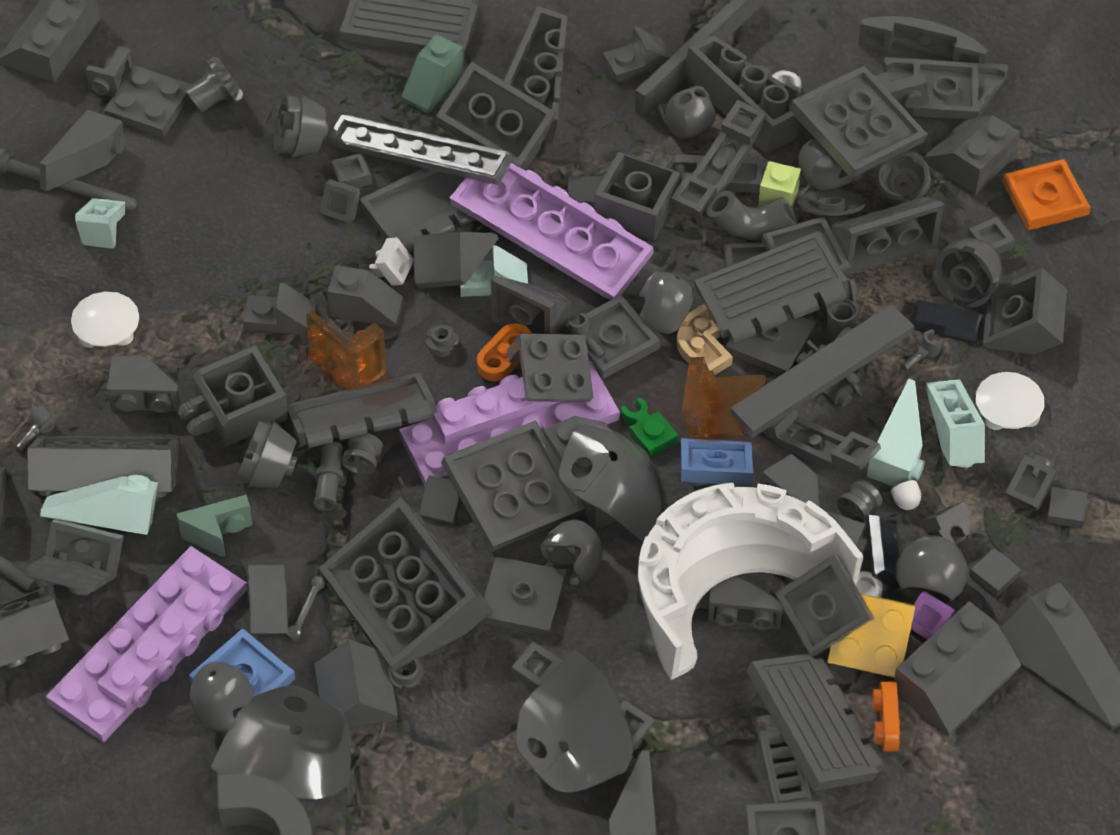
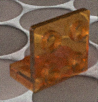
(352, 361)
(710, 400)

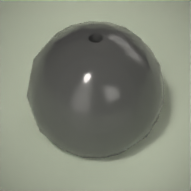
(933, 567)

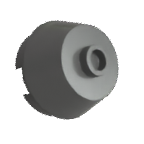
(300, 126)
(268, 456)

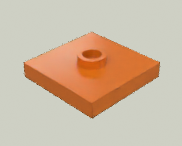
(1046, 194)

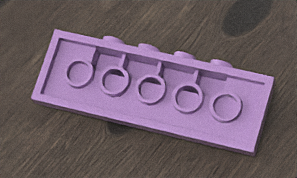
(556, 229)
(491, 413)
(147, 644)

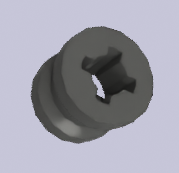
(362, 454)
(859, 501)

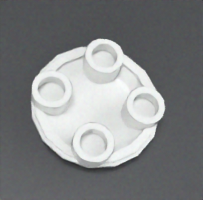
(105, 320)
(1009, 401)

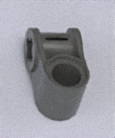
(841, 314)

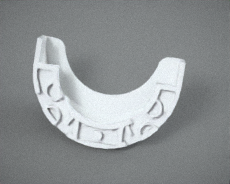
(725, 535)

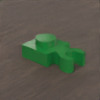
(647, 430)

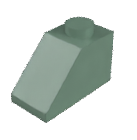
(433, 73)

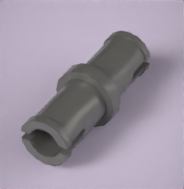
(328, 476)

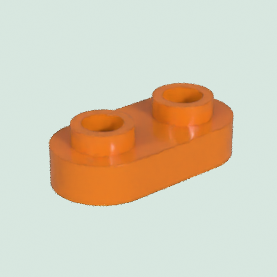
(495, 353)
(886, 703)

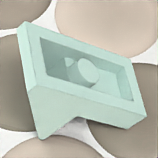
(98, 222)
(503, 265)

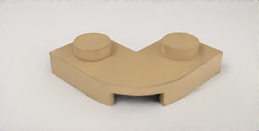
(698, 339)

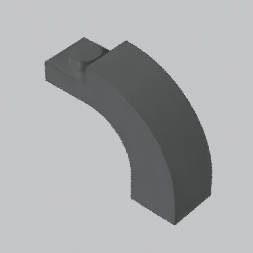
(260, 803)

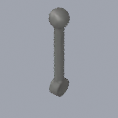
(294, 631)

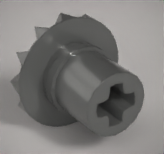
(214, 86)

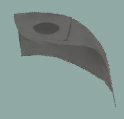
(622, 487)
(584, 712)
(305, 764)

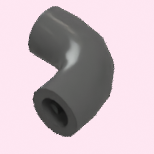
(749, 222)

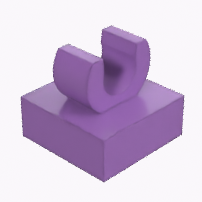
(930, 615)

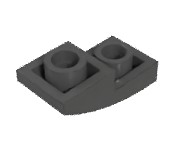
(267, 600)

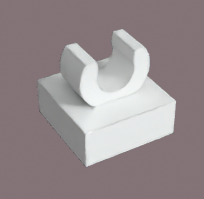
(392, 262)

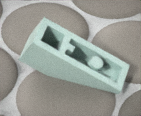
(957, 423)
(900, 443)
(112, 504)

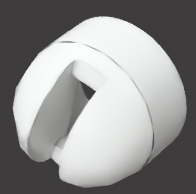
(906, 495)

